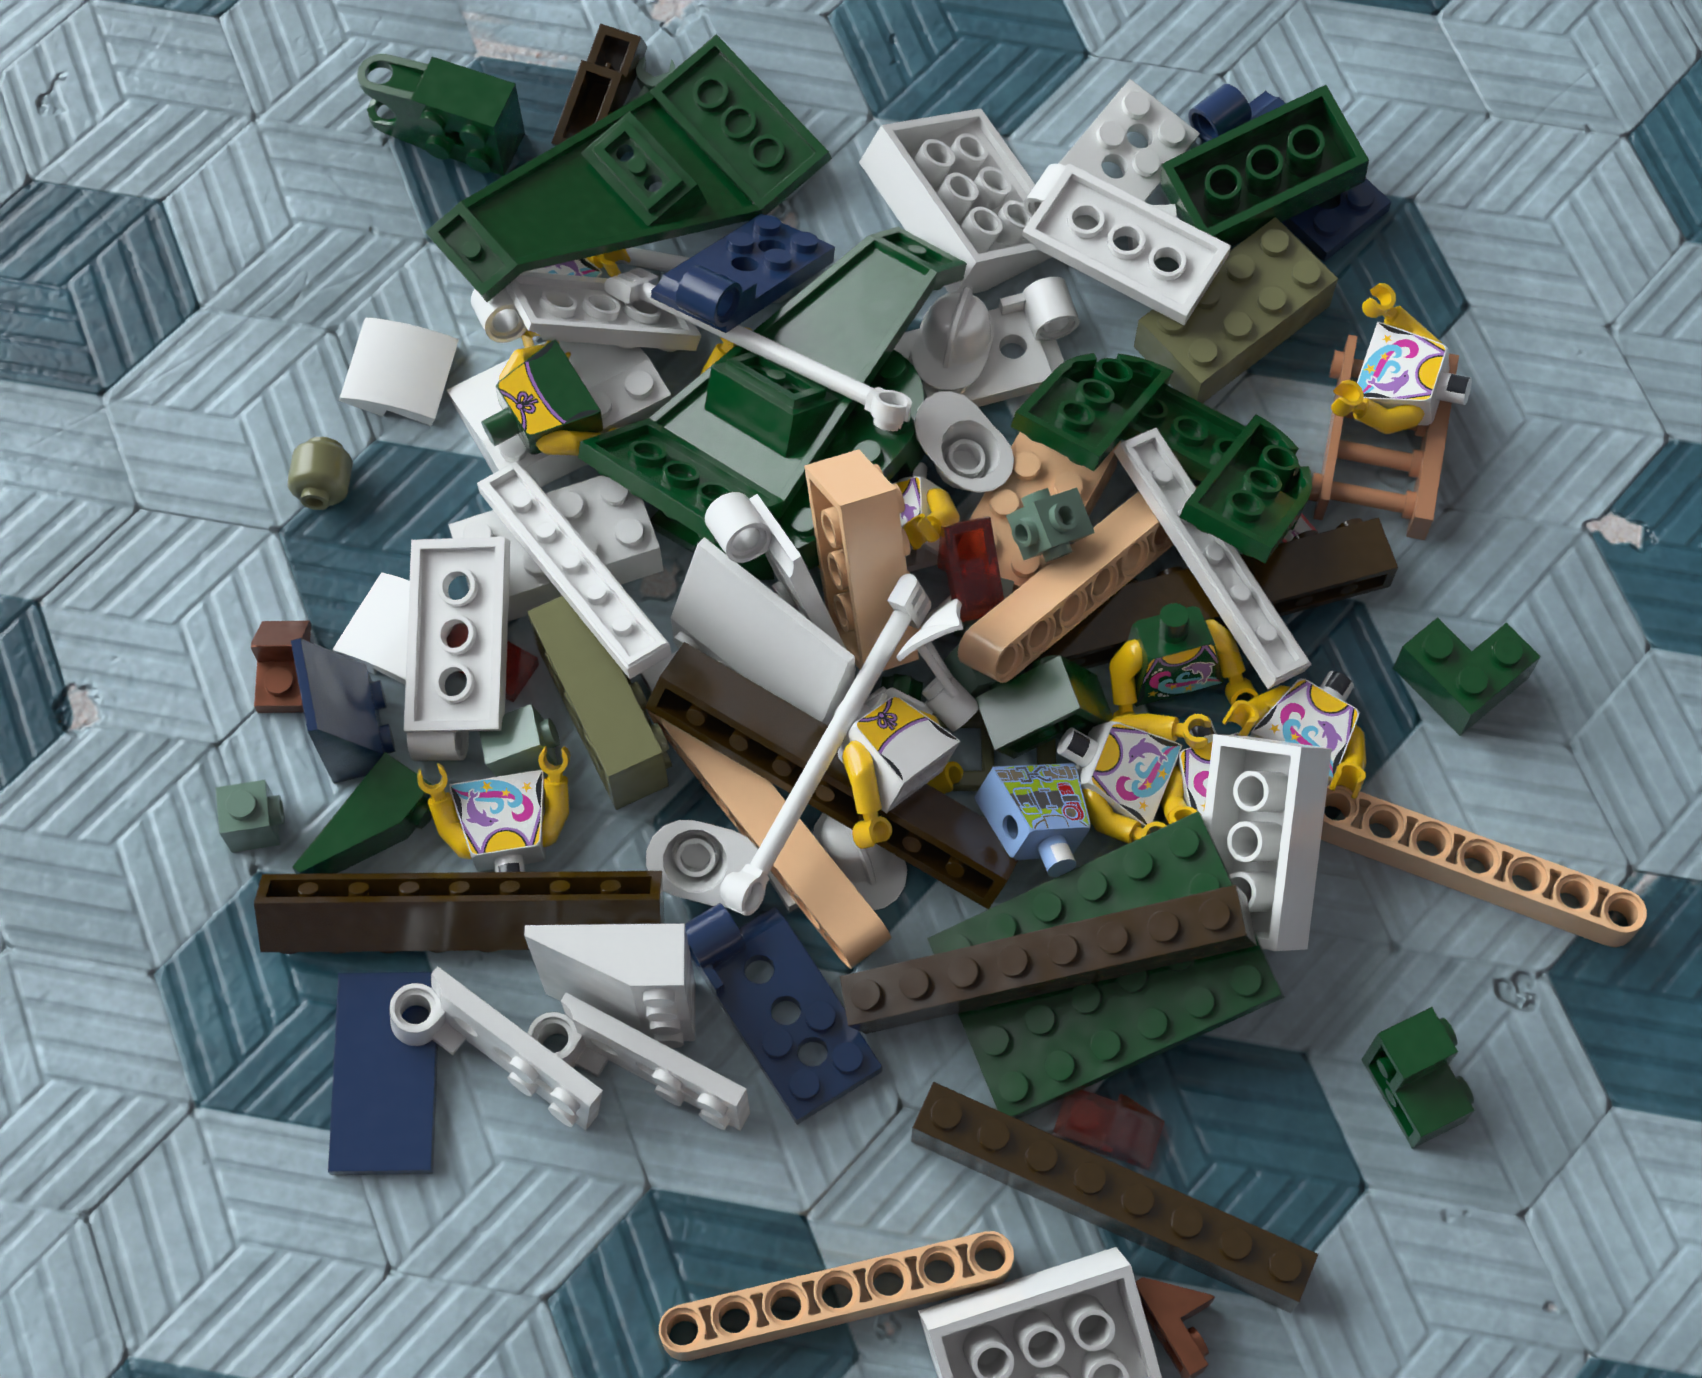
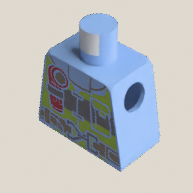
(1036, 812)

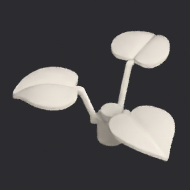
(944, 694)

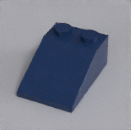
(341, 711)

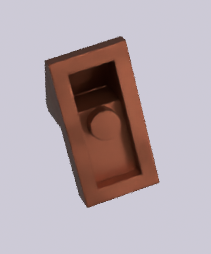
(276, 673)
(1166, 1310)

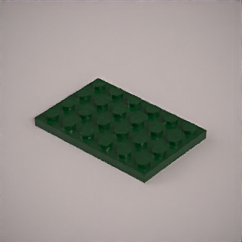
(1086, 1033)

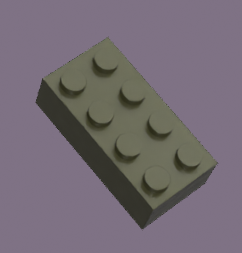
(1251, 307)
(602, 704)

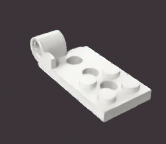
(1107, 141)
(1072, 192)
(579, 312)
(1027, 319)
(749, 530)
(434, 721)
(463, 1016)
(599, 1038)

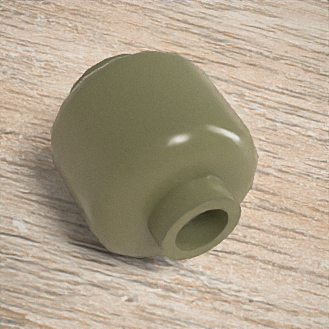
(320, 473)

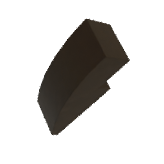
(601, 81)

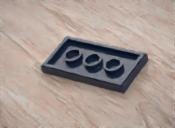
(380, 1085)

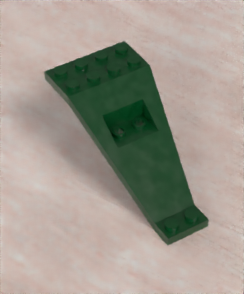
(702, 132)
(758, 423)

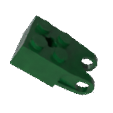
(447, 110)

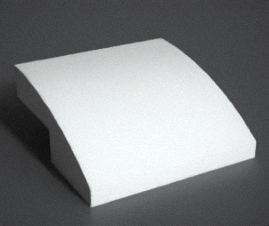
(399, 369)
(380, 629)

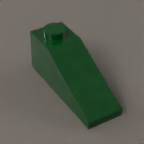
(372, 819)

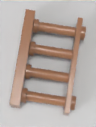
(1421, 464)

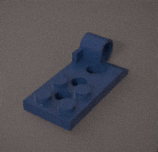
(1318, 228)
(743, 272)
(722, 957)

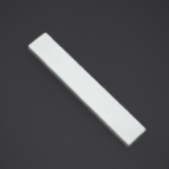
(1212, 561)
(574, 570)

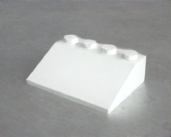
(959, 191)
(617, 379)
(760, 635)
(623, 970)
(1048, 1324)

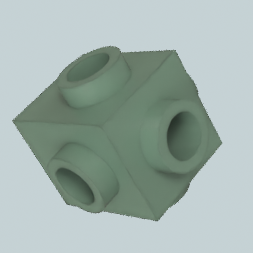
(1049, 524)

